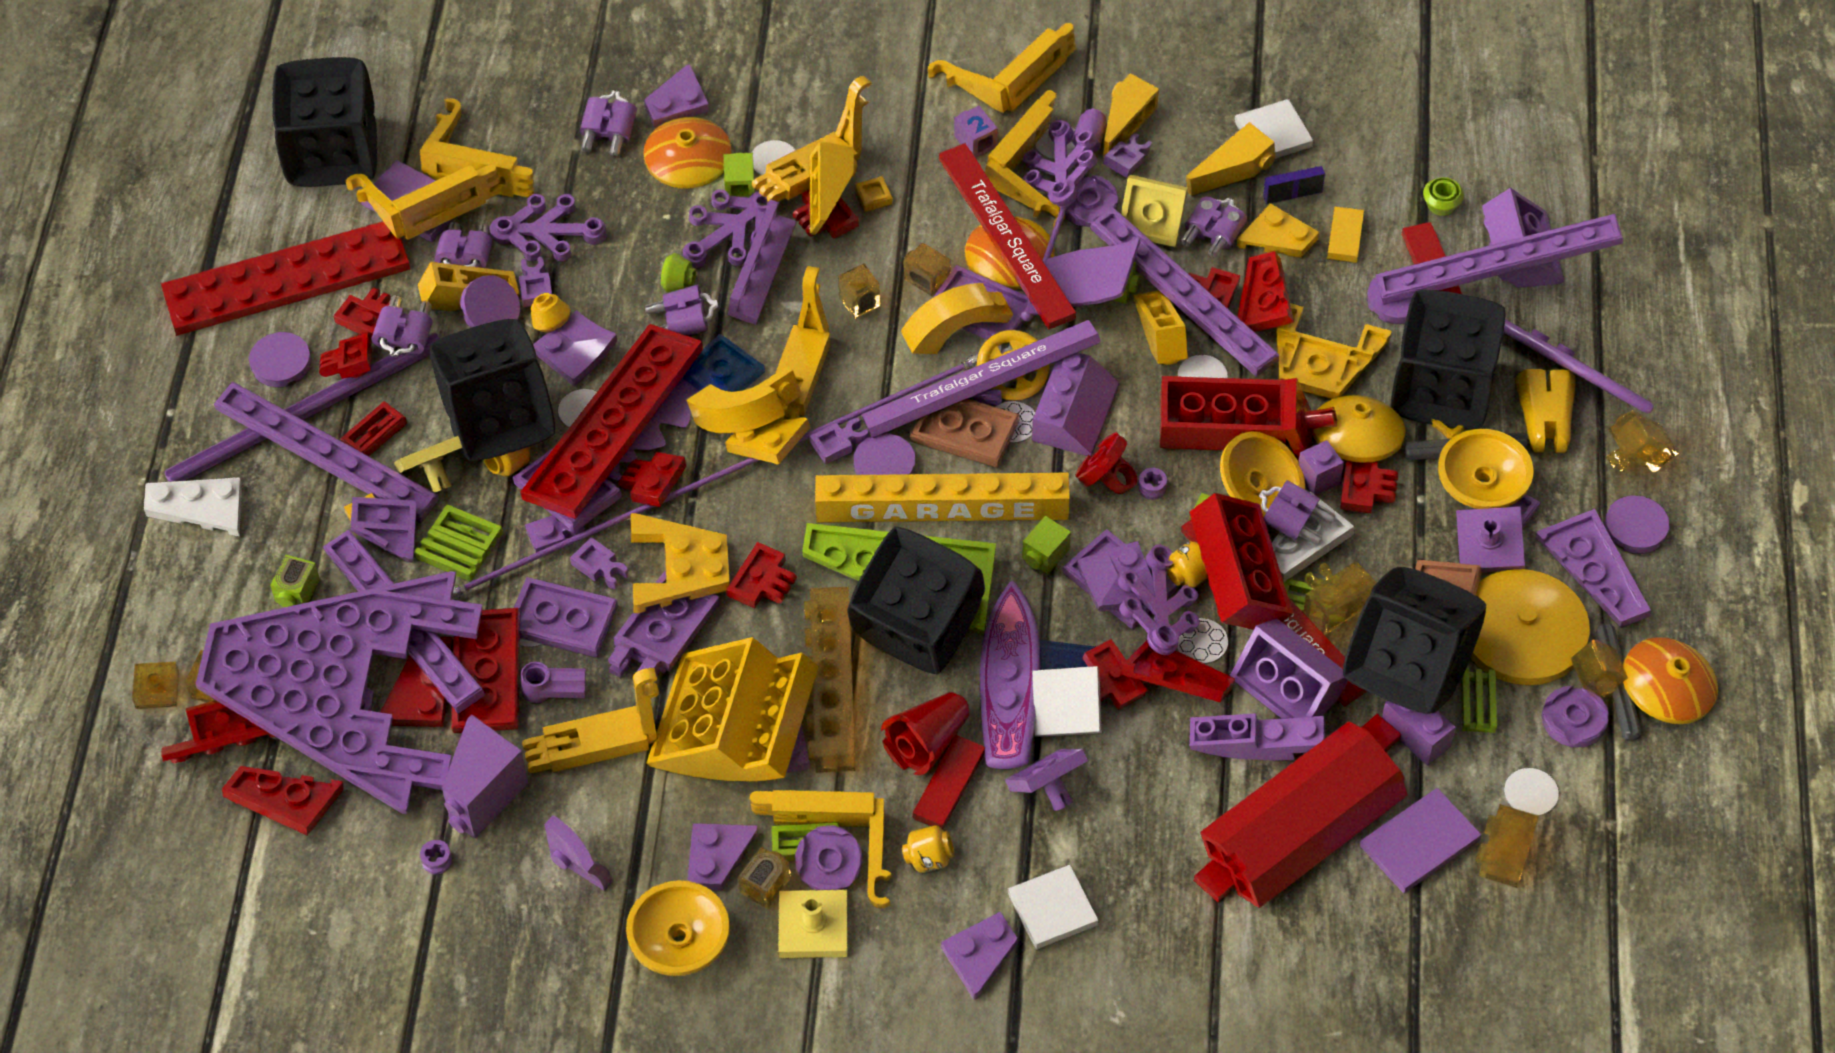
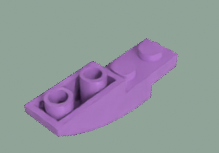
(1249, 738)

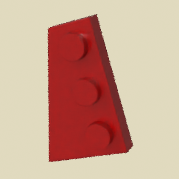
(1265, 294)
(1178, 673)
(415, 698)
(281, 798)

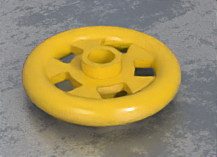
(1017, 340)

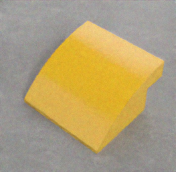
(733, 713)

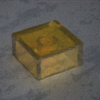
(155, 685)

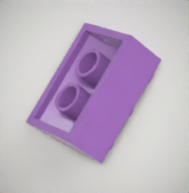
(1514, 217)
(1074, 405)
(1288, 672)

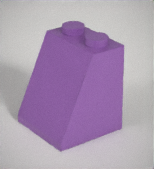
(482, 778)

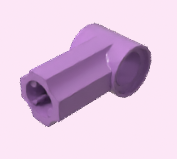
(554, 682)

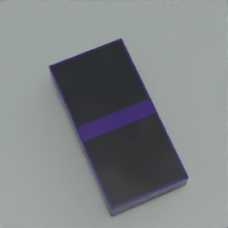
(1294, 184)

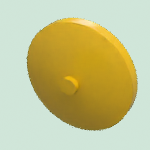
(1529, 627)

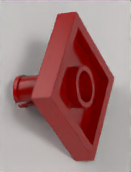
(1300, 419)

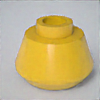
(549, 312)

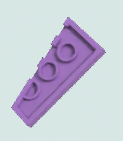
(1595, 563)

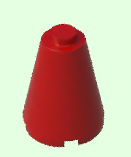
(924, 731)

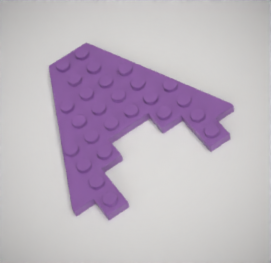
(308, 670)

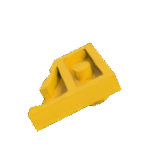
(1279, 233)
(770, 441)

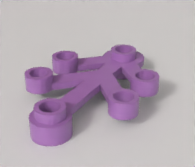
(1064, 189)
(729, 224)
(543, 228)
(1161, 636)

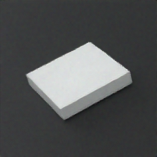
(1281, 125)
(1067, 701)
(1053, 907)

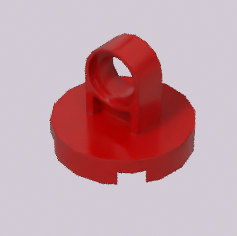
(1106, 464)

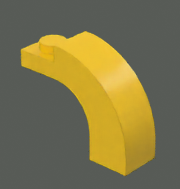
(949, 312)
(745, 409)

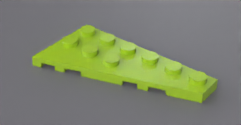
(851, 549)

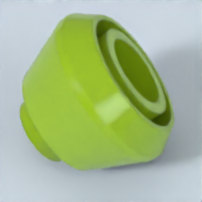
(1443, 196)
(677, 273)

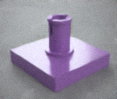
(1491, 538)
(1047, 774)

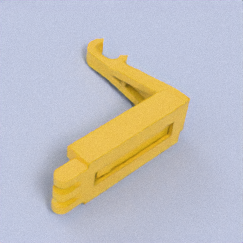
(1018, 78)
(1011, 151)
(442, 158)
(791, 173)
(432, 203)
(806, 345)
(599, 735)
(846, 808)

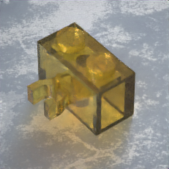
(1640, 442)
(1338, 596)
(1507, 846)

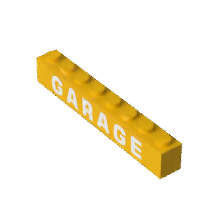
(941, 497)

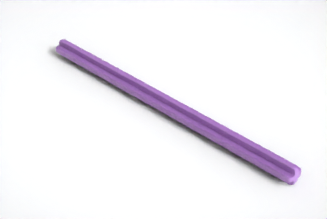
(301, 409)

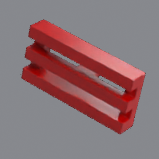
(377, 433)

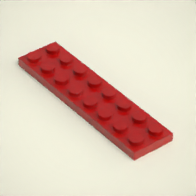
(283, 277)
(611, 421)

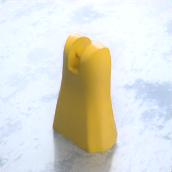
(1547, 406)

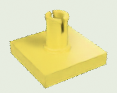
(1155, 208)
(430, 460)
(812, 923)

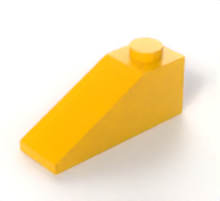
(1130, 107)
(1234, 161)
(829, 174)
(444, 283)
(1162, 327)

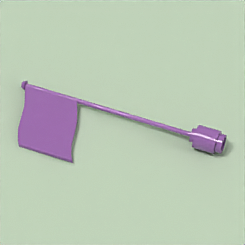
(1092, 273)

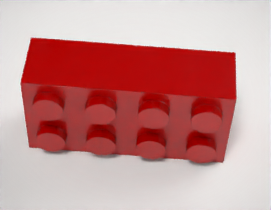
(1213, 411)
(1240, 561)

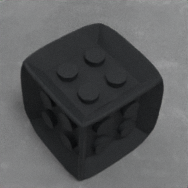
(324, 121)
(1448, 358)
(493, 389)
(916, 600)
(1414, 639)

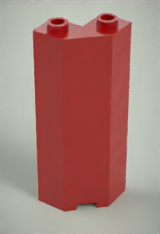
(1304, 813)

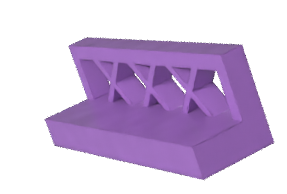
(761, 265)

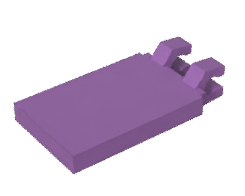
(660, 633)

